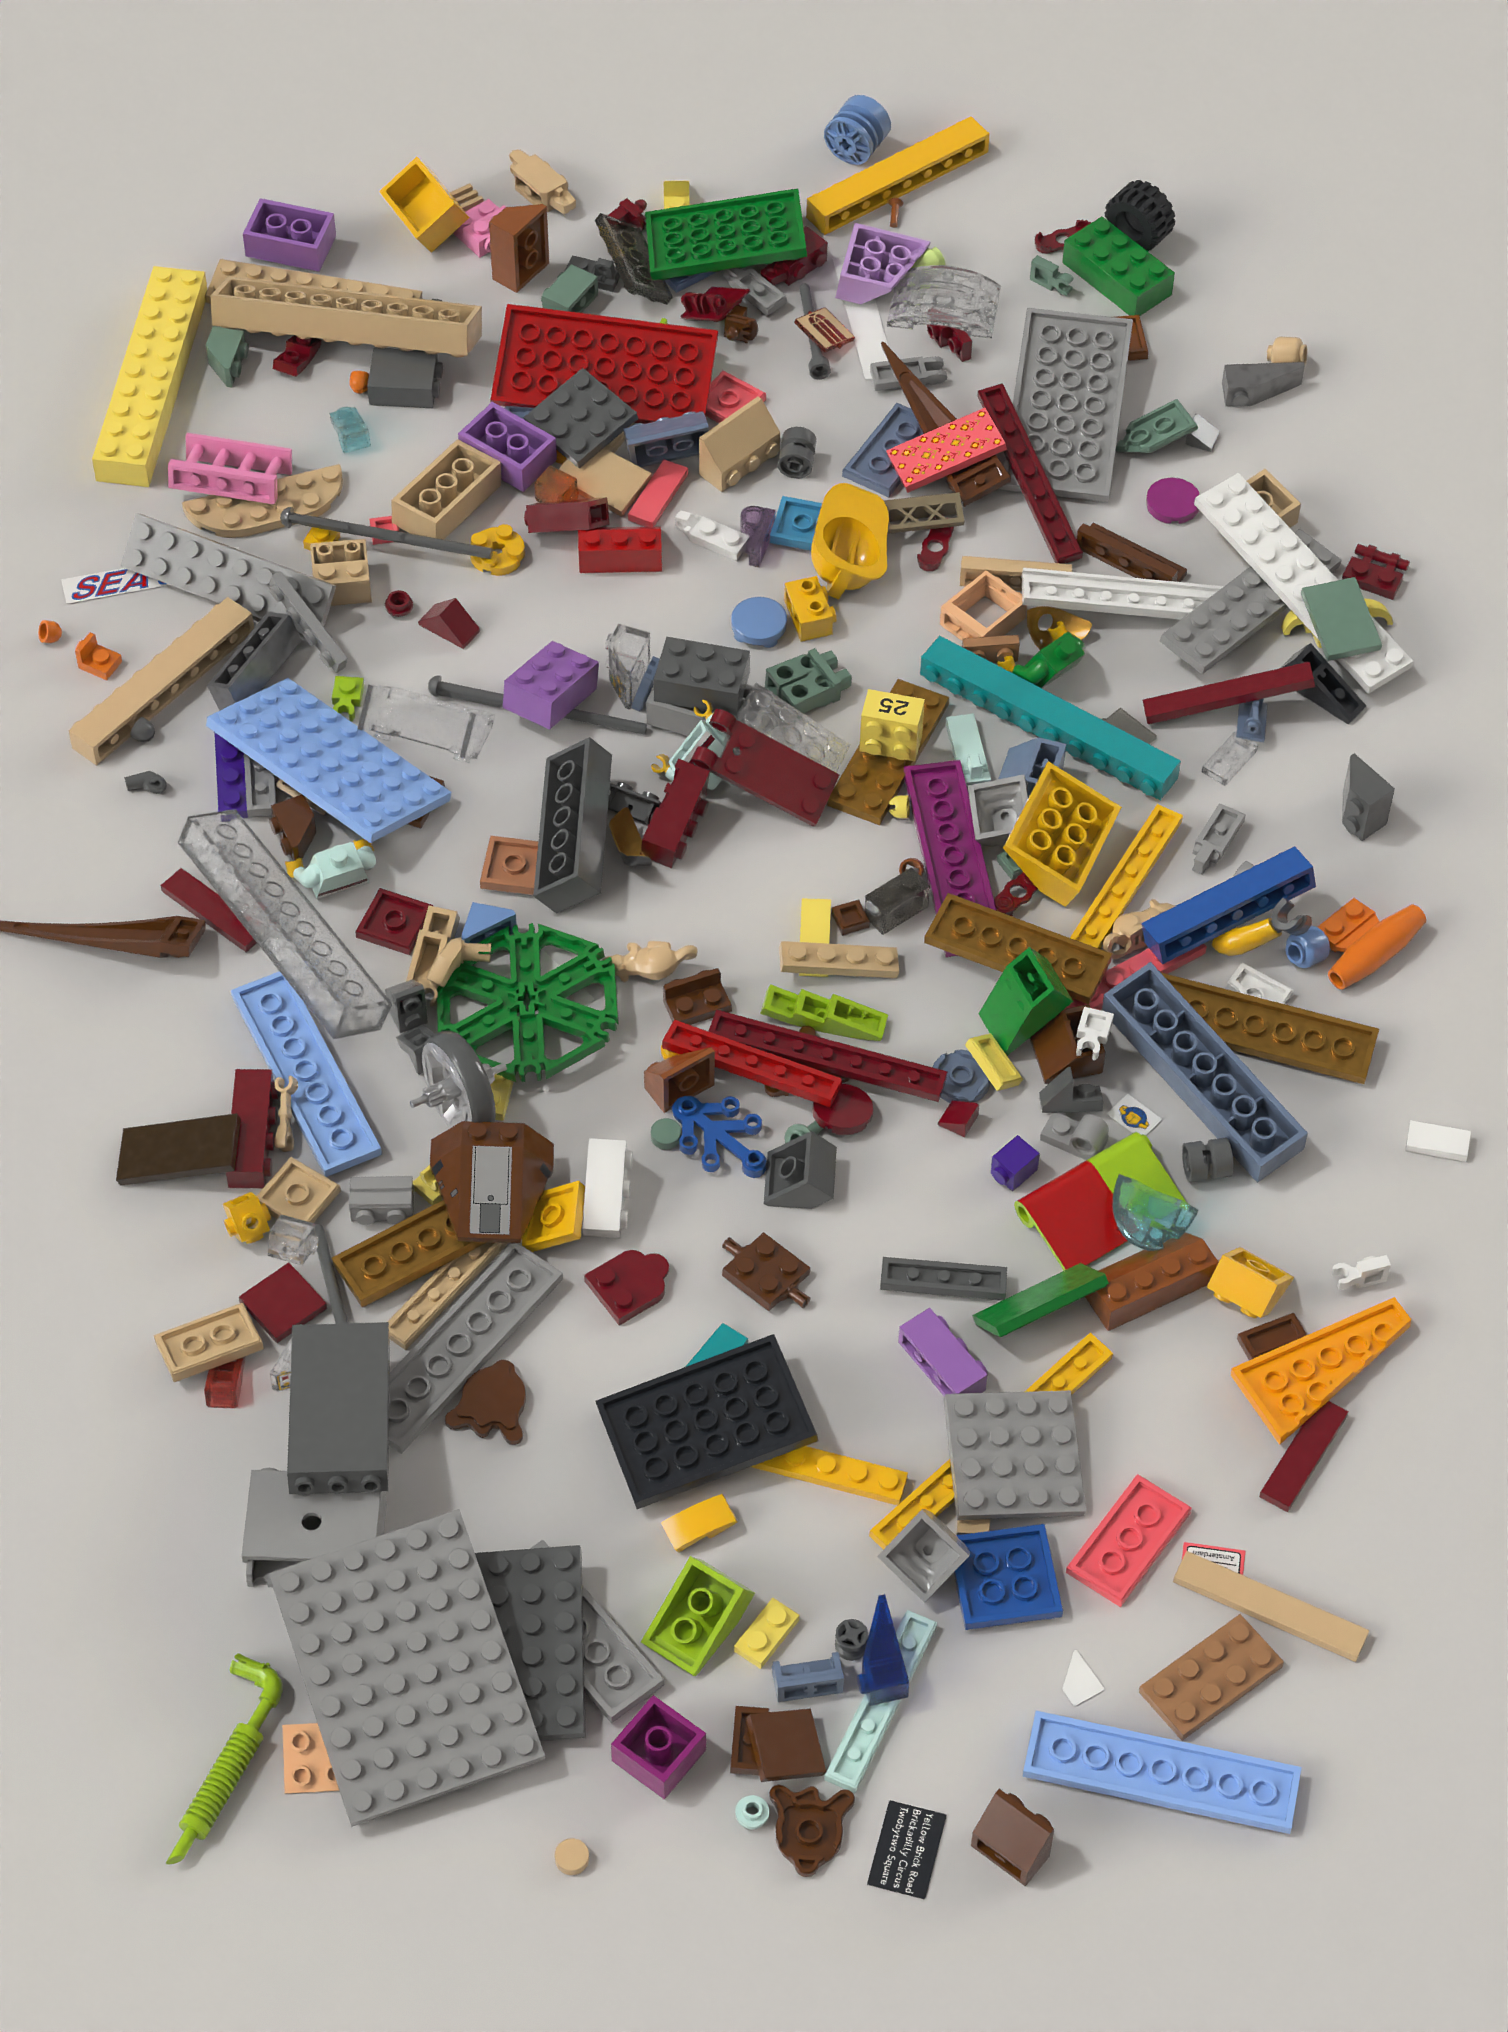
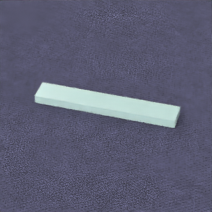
(872, 1721)

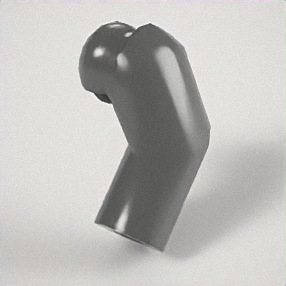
(146, 780)

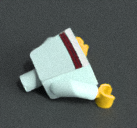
(702, 735)
(335, 868)

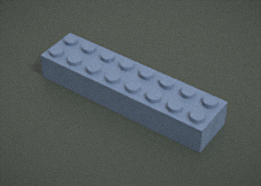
(1204, 1072)

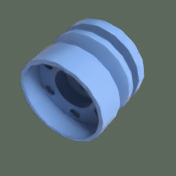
(857, 129)

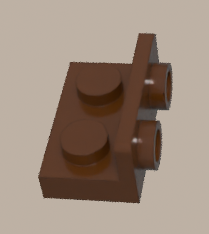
(696, 997)

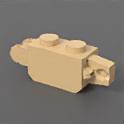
(540, 183)

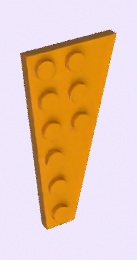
(1306, 1373)

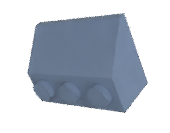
(665, 439)

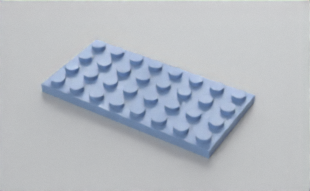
(329, 759)

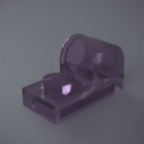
(757, 524)

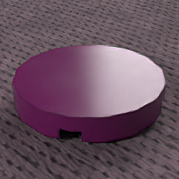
(1172, 500)

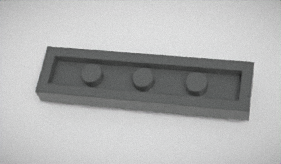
(943, 1278)

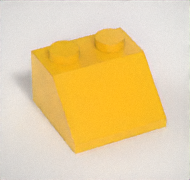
(1248, 1282)

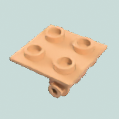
(306, 1760)

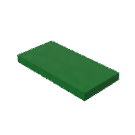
(1040, 1300)

